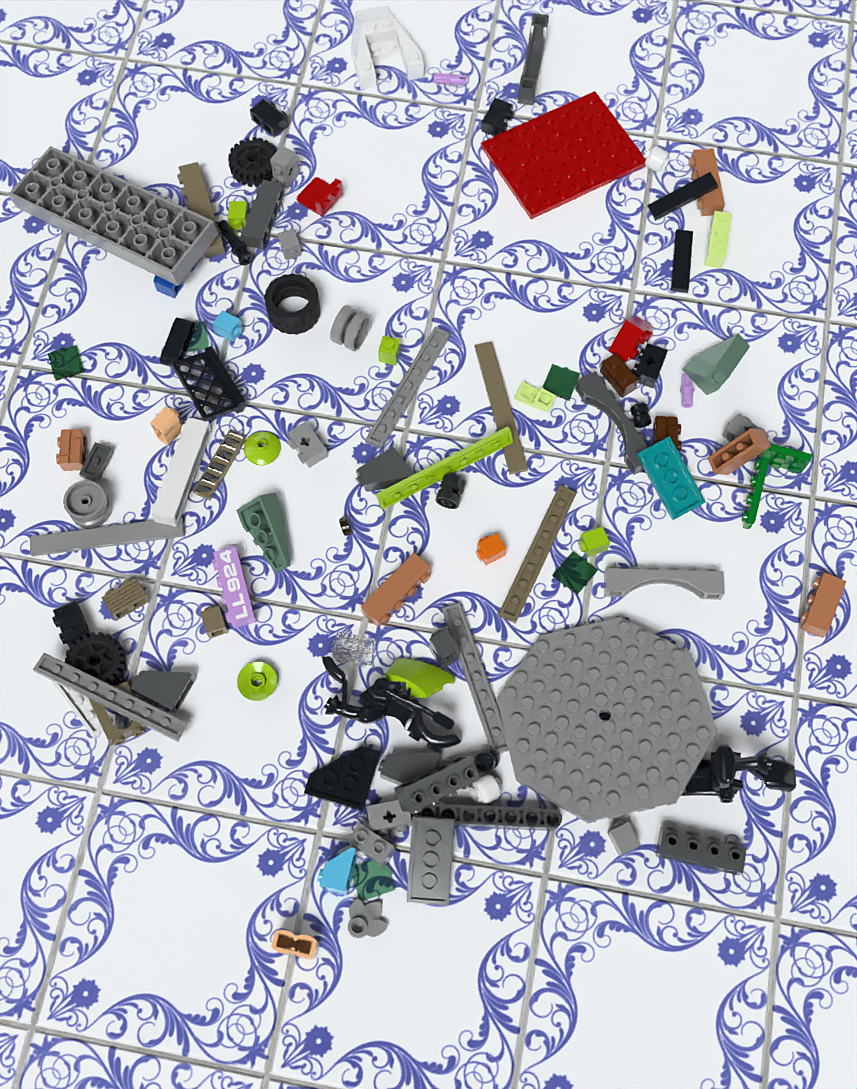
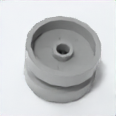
(350, 328)
(87, 504)

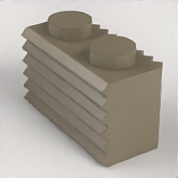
(125, 598)

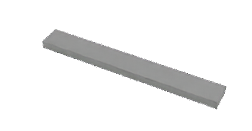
(407, 388)
(103, 537)
(476, 678)
(110, 697)

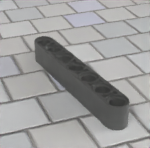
(499, 813)

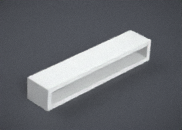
(181, 472)

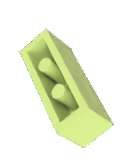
(718, 239)

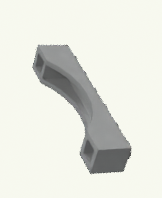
(704, 584)

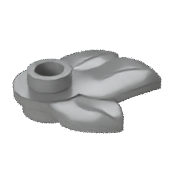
(368, 917)

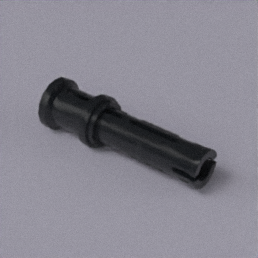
(242, 251)

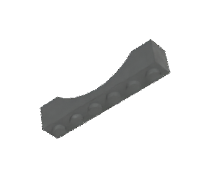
(533, 59)
(596, 394)

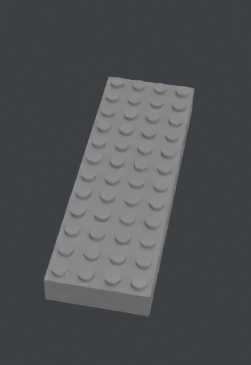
(114, 215)

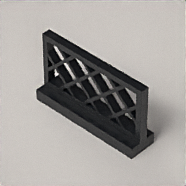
(223, 381)

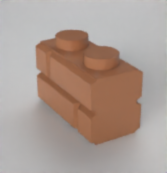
(72, 449)

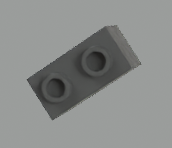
(443, 648)

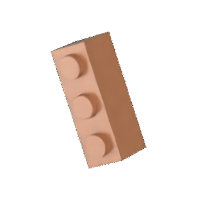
(739, 451)
(822, 604)

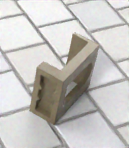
(114, 735)

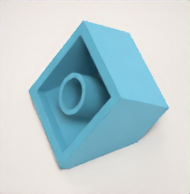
(338, 873)

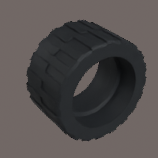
(292, 286)

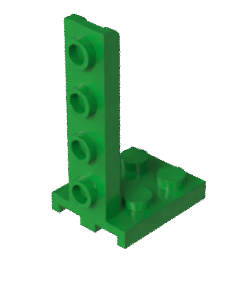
(777, 458)

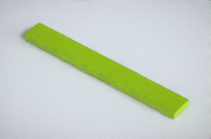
(446, 466)

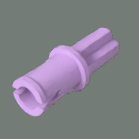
(451, 79)
(687, 391)

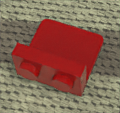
(320, 195)

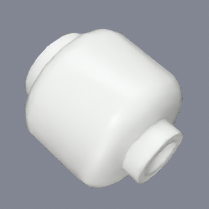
(656, 158)
(486, 789)

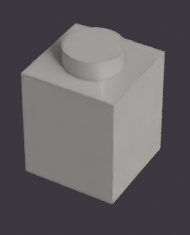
(289, 244)
(623, 838)

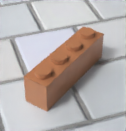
(703, 162)
(396, 590)

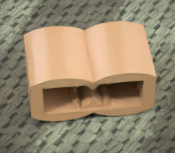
(166, 425)
(301, 945)

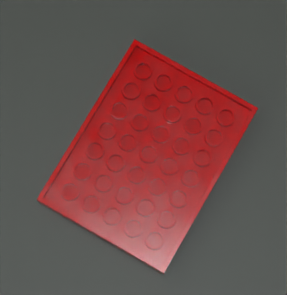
(563, 154)

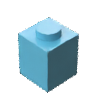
(228, 326)

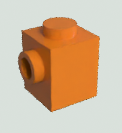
(490, 549)

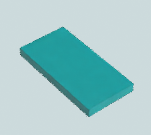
(670, 478)

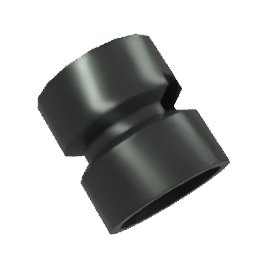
(450, 492)

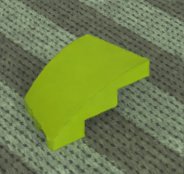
(420, 677)

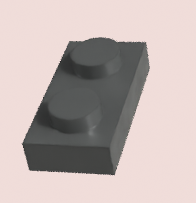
(96, 462)

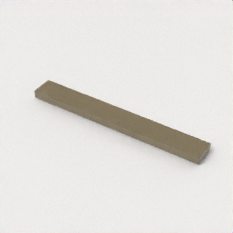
(500, 405)
(537, 554)

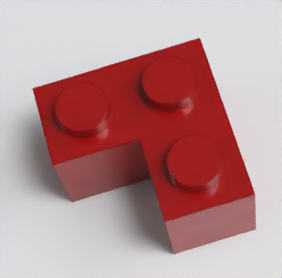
(631, 335)

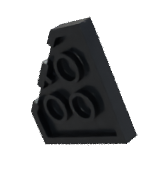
(345, 779)

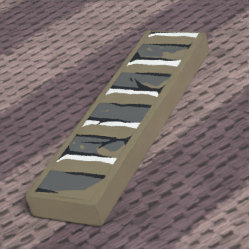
(219, 465)

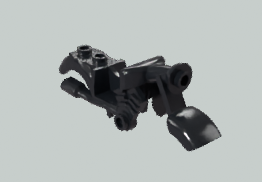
(382, 701)
(718, 779)

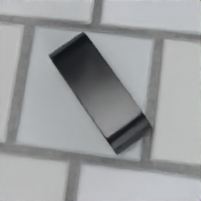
(177, 340)

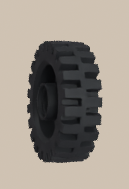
(251, 161)
(100, 648)

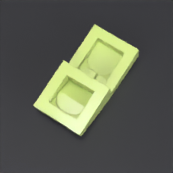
(539, 399)

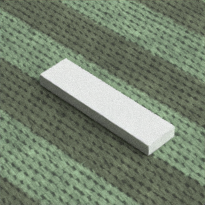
(82, 709)

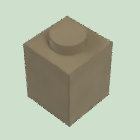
(213, 621)

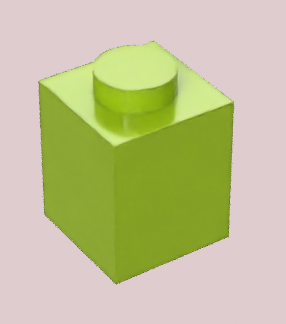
(237, 214)
(389, 350)
(594, 542)

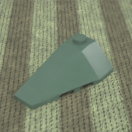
(715, 365)
(266, 524)

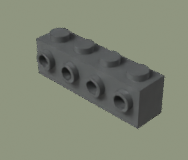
(262, 214)
(436, 784)
(701, 852)

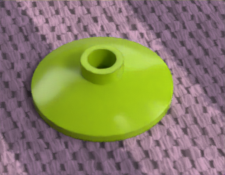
(265, 454)
(250, 674)

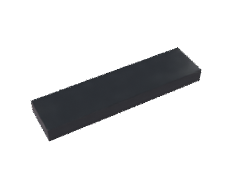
(682, 196)
(681, 261)

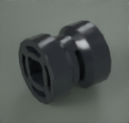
(640, 414)
(483, 763)

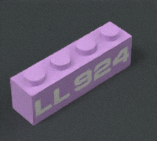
(234, 587)

